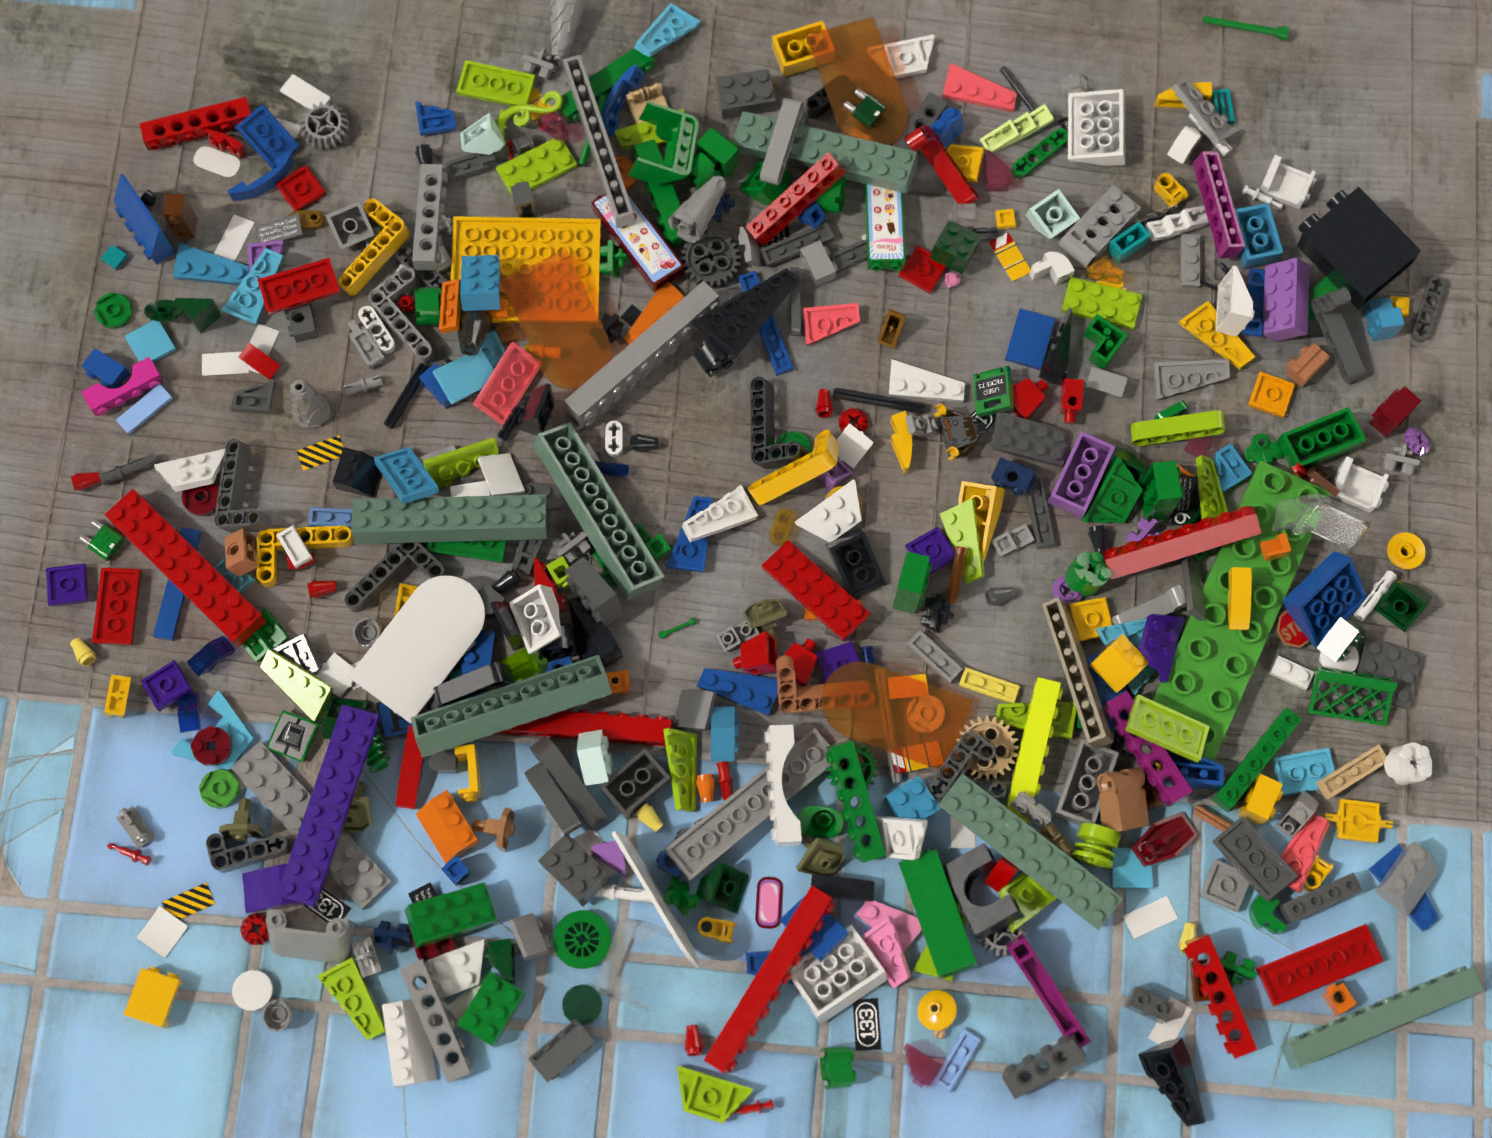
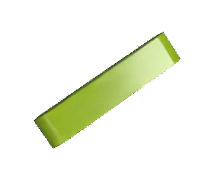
(1177, 428)

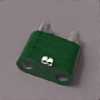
(868, 110)

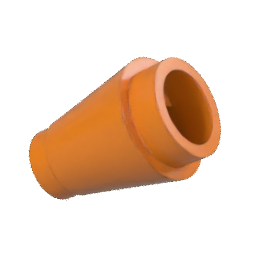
(705, 786)

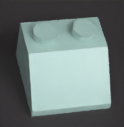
(1052, 215)

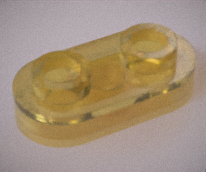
(781, 527)

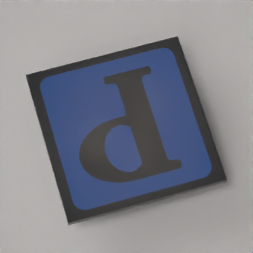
(391, 723)

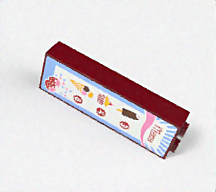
(642, 243)

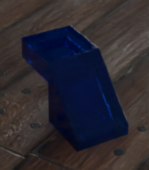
(209, 655)
(188, 713)

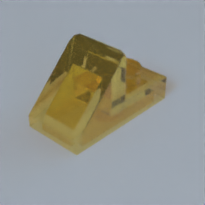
(1100, 273)

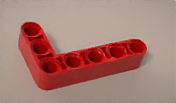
(942, 162)

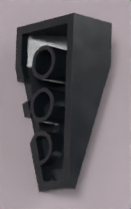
(1058, 356)
(592, 637)
(1174, 1074)

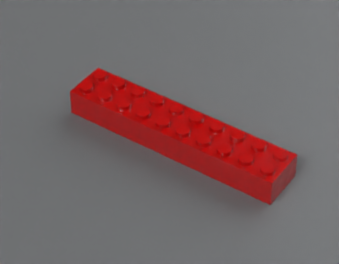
(185, 568)

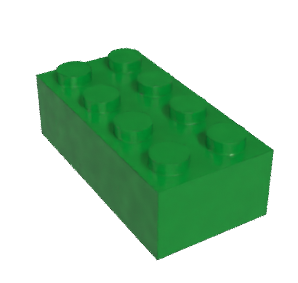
(1321, 439)
(1161, 490)
(912, 582)
(450, 915)

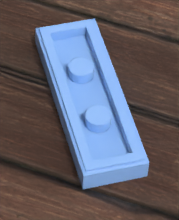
(144, 409)
(956, 1060)

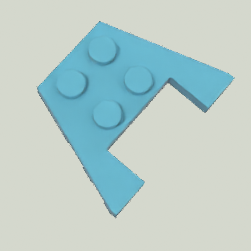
(1133, 632)
(229, 723)

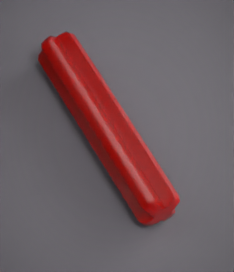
(1300, 471)

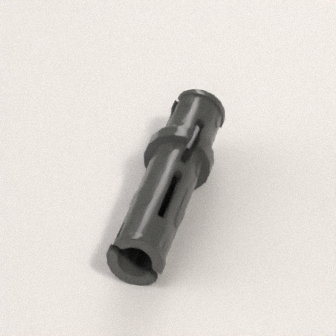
(120, 472)

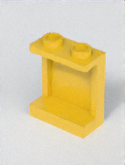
(470, 754)
(153, 996)

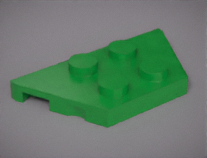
(1114, 497)

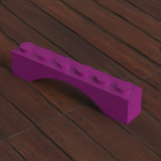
(1046, 989)

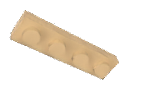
(1352, 772)

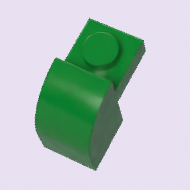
(1261, 915)

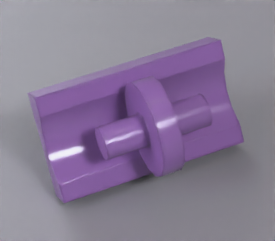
(1147, 528)

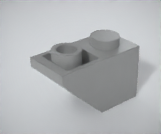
(1298, 814)

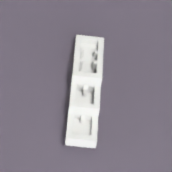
(1177, 224)

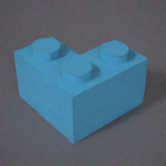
(1382, 319)
(723, 733)

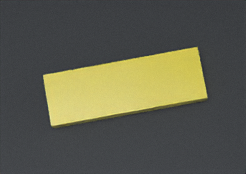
(989, 686)

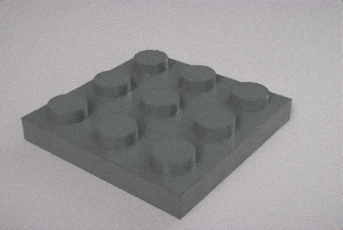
(1390, 662)

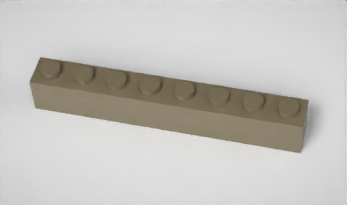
(1077, 673)

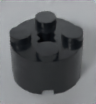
(712, 358)
(561, 647)

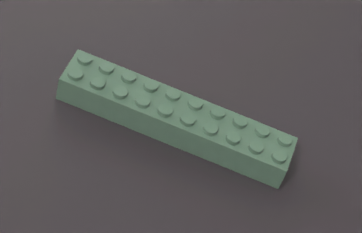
(862, 159)
(598, 511)
(449, 519)
(510, 706)
(1030, 851)
(1385, 1016)

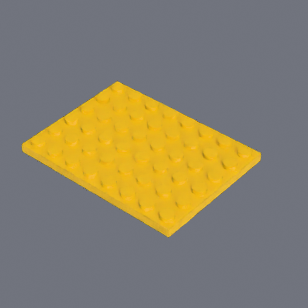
(527, 242)

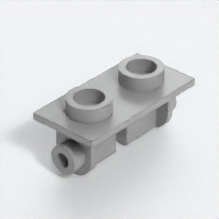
(1037, 815)
(135, 826)

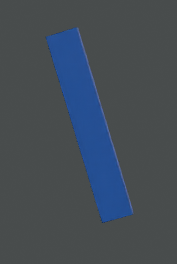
(769, 332)
(173, 597)

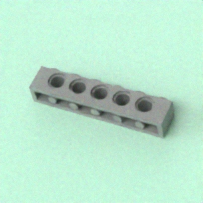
(429, 175)
(450, 1070)

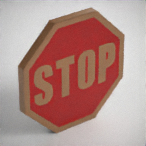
(1290, 632)

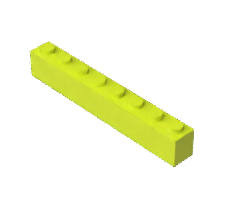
(1034, 741)

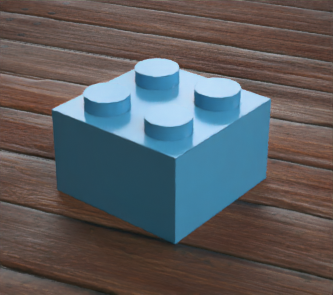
(912, 801)

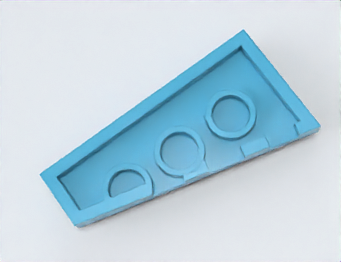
(666, 29)
(247, 299)

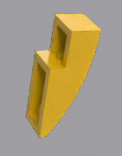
(1169, 99)
(901, 440)
(1239, 598)

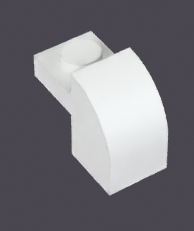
(1184, 144)
(1056, 265)

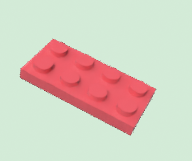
(507, 383)

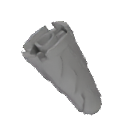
(564, 22)
(695, 213)
(308, 405)

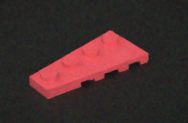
(976, 90)
(1304, 849)

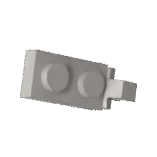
(365, 345)

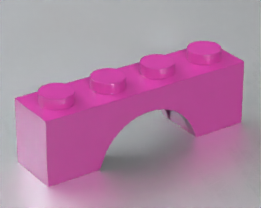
(143, 377)

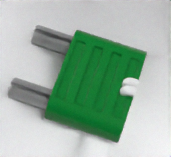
(105, 541)

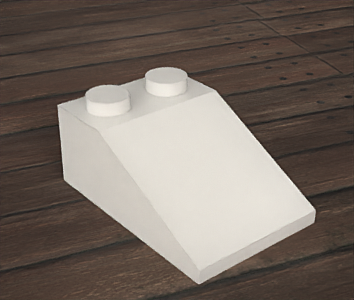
(1233, 304)
(537, 617)

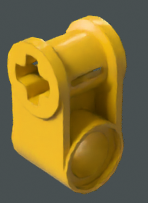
(1173, 192)
(1318, 873)
(718, 929)

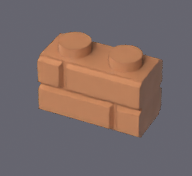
(1307, 364)

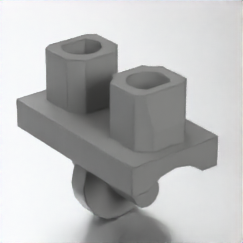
(546, 67)
(1408, 463)
(569, 547)
(366, 957)

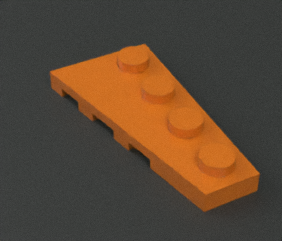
(660, 304)

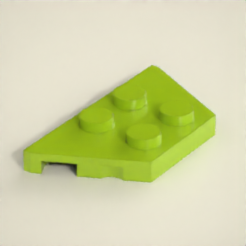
(1029, 896)
(709, 1095)

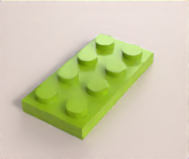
(495, 84)
(538, 165)
(1111, 303)
(1167, 728)

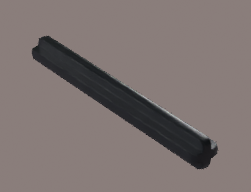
(878, 400)

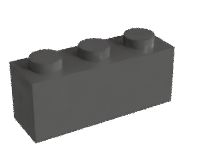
(561, 1050)

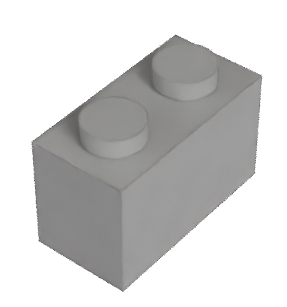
(817, 263)

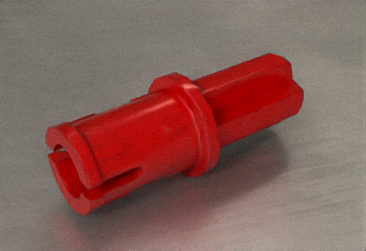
(725, 779)

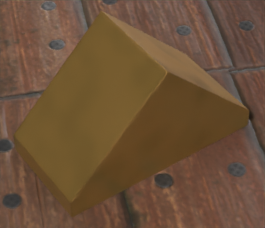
(891, 328)

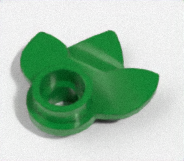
(1264, 453)

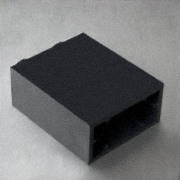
(1357, 245)

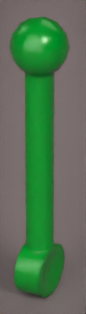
(662, 634)

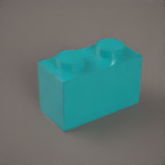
(1128, 242)

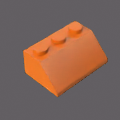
(447, 827)

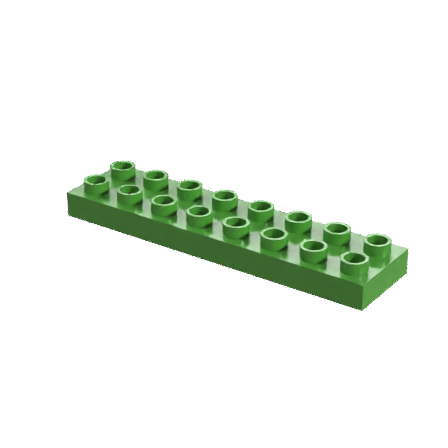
(1216, 662)

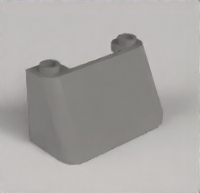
(310, 945)

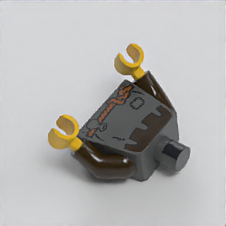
(958, 432)

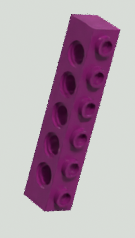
(1218, 205)
(1168, 795)

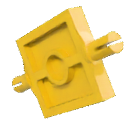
(1358, 821)

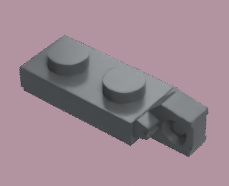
(469, 165)

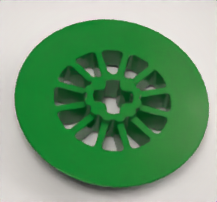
(569, 921)

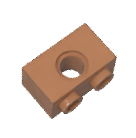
(240, 552)

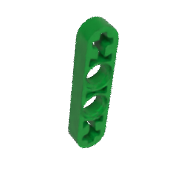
(1039, 153)

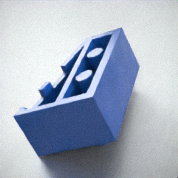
(1202, 775)

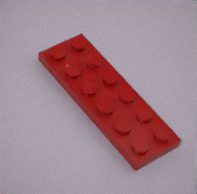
(815, 590)
(1319, 965)

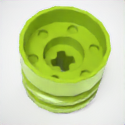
(1097, 842)

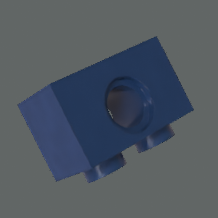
(1007, 468)

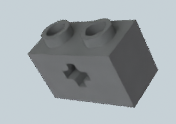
(523, 200)
(1148, 1005)

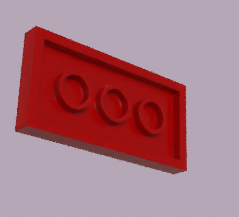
(298, 286)
(116, 606)

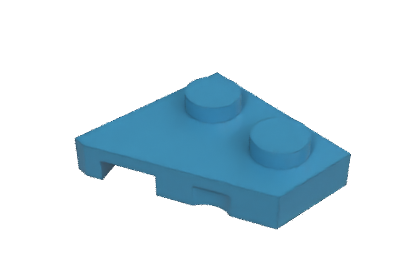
(1230, 467)

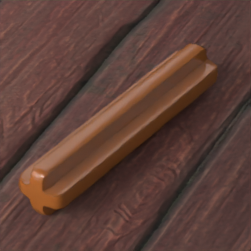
(956, 574)

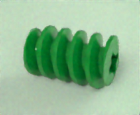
(376, 755)

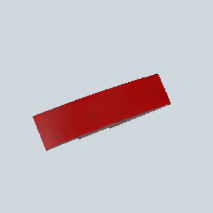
(410, 773)

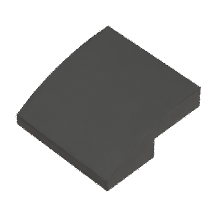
(694, 710)

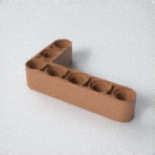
(793, 697)

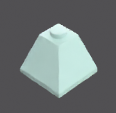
(482, 137)

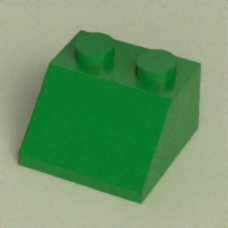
(761, 191)

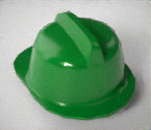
(820, 821)

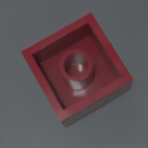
(1394, 411)

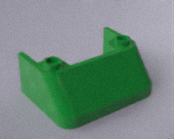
(680, 133)

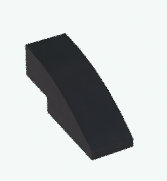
(844, 888)

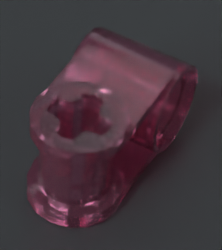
(553, 125)
(1198, 446)

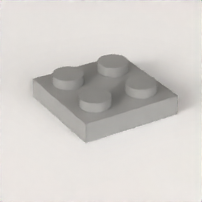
(1224, 886)

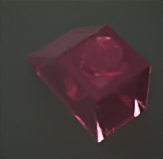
(996, 174)
(920, 1066)

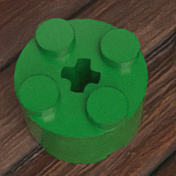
(701, 170)
(833, 198)
(427, 305)
(1087, 573)
(837, 1067)

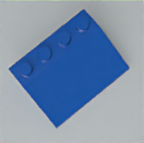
(141, 222)
(1325, 596)

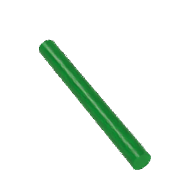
(586, 149)

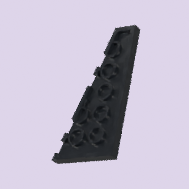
(741, 317)

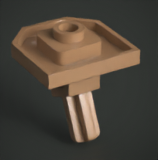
(501, 828)

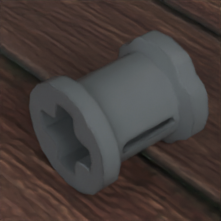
(523, 143)

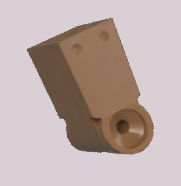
(1123, 799)

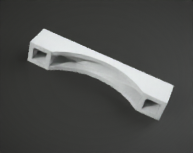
(786, 825)

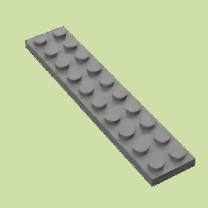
(288, 802)
(747, 808)

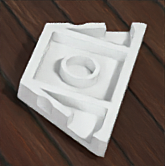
(910, 56)
(192, 470)
(834, 515)
(902, 836)
(457, 969)

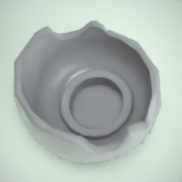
(367, 632)
(277, 1015)

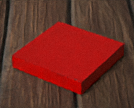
(301, 189)
(922, 270)

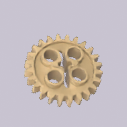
(1001, 738)

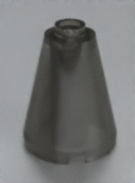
(473, 330)

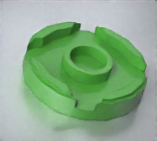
(219, 788)

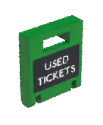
(993, 386)

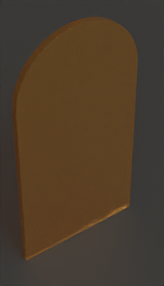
(852, 59)
(559, 321)
(895, 712)

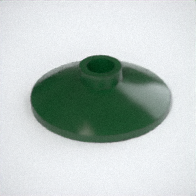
(162, 310)

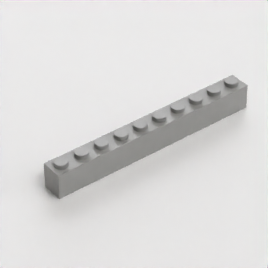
(598, 141)

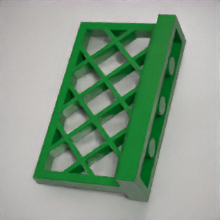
(1352, 679)

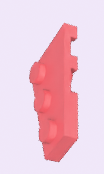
(828, 320)

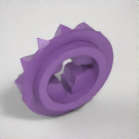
(1417, 441)
(1058, 590)

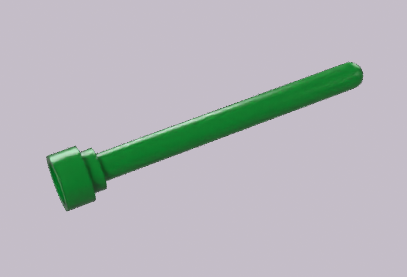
(1279, 32)

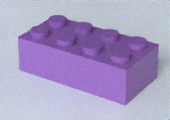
(1286, 299)
(1081, 474)

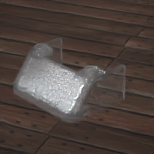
(1324, 518)
(609, 976)

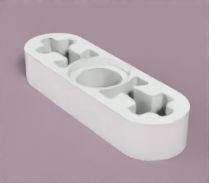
(376, 322)

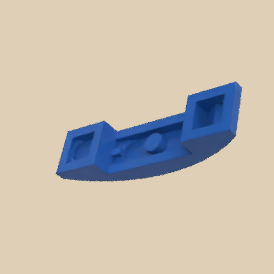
(630, 79)
(264, 183)
(1256, 288)

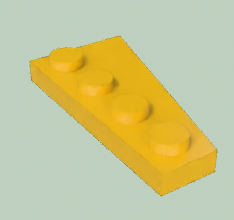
(1203, 326)

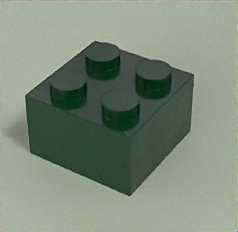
(955, 247)

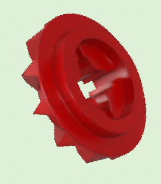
(853, 413)
(247, 926)

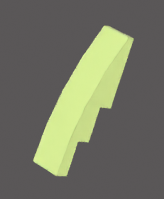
(1017, 130)

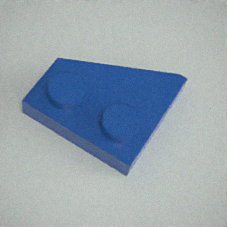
(434, 120)

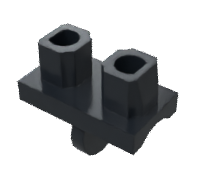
(612, 327)
(940, 613)

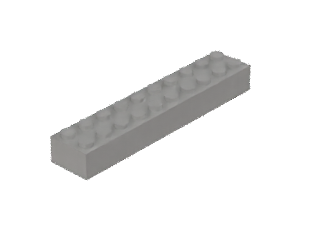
(640, 357)

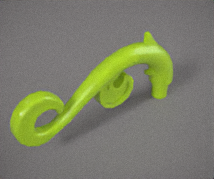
(525, 109)

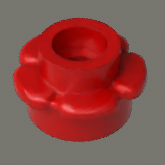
(406, 308)

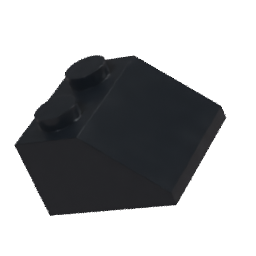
(356, 473)

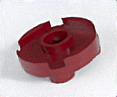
(198, 507)
(200, 745)

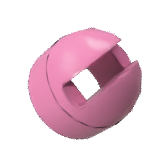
(952, 279)

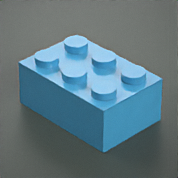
(1259, 236)
(480, 283)

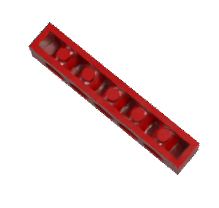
(187, 120)
(796, 199)
(1244, 1043)

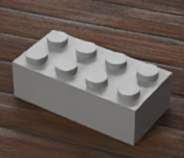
(1080, 793)

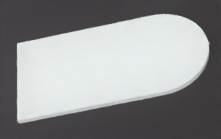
(421, 644)
(657, 897)

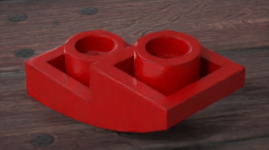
(224, 141)
(259, 361)
(1001, 874)

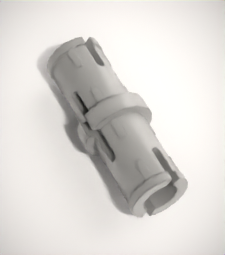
(363, 385)

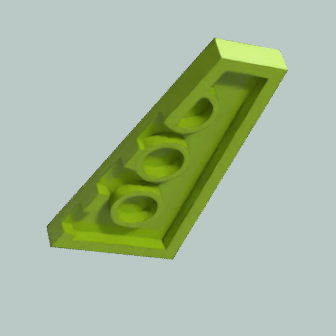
(1210, 491)

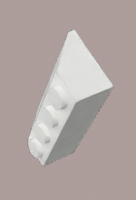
(408, 1045)

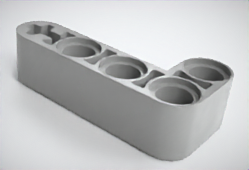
(1168, 604)

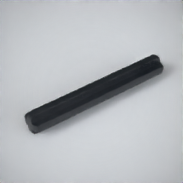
(405, 396)

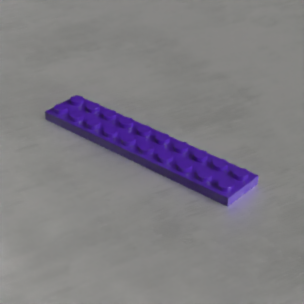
(328, 806)

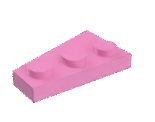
(905, 924)
(887, 949)

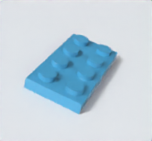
(406, 475)

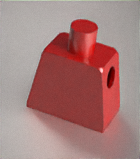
(1071, 391)
(1028, 397)
(758, 655)
(803, 660)

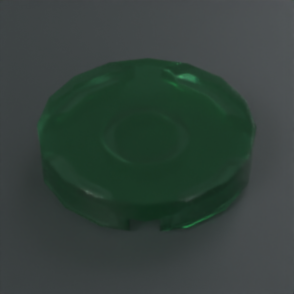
(582, 1003)

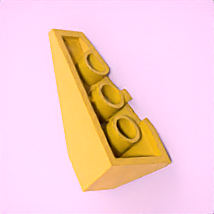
(987, 508)

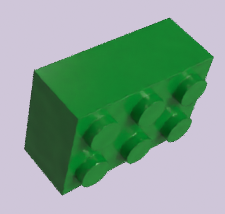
(491, 1009)

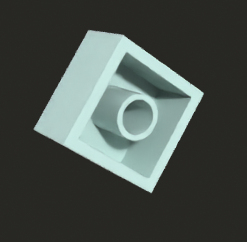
(594, 757)

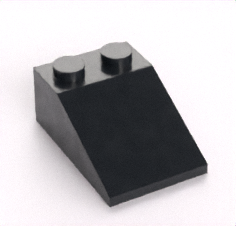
(537, 410)
(855, 563)
(507, 623)

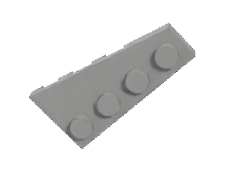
(1204, 113)
(1183, 376)

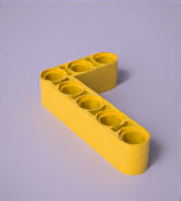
(376, 248)
(798, 472)
(314, 542)

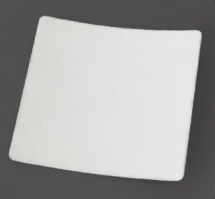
(162, 932)

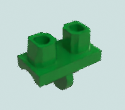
(615, 259)
(678, 895)
(1245, 971)

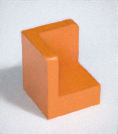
(1275, 548)

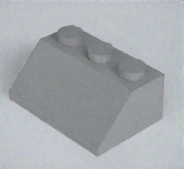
(1408, 878)

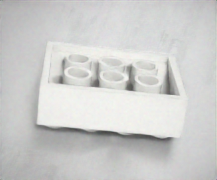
(1097, 127)
(839, 978)

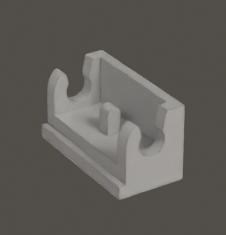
(1106, 382)

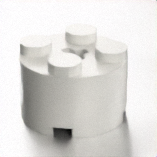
(1408, 763)

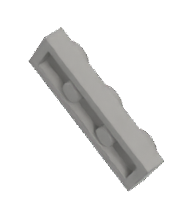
(1190, 261)
(934, 657)

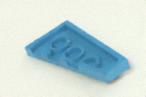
(202, 266)

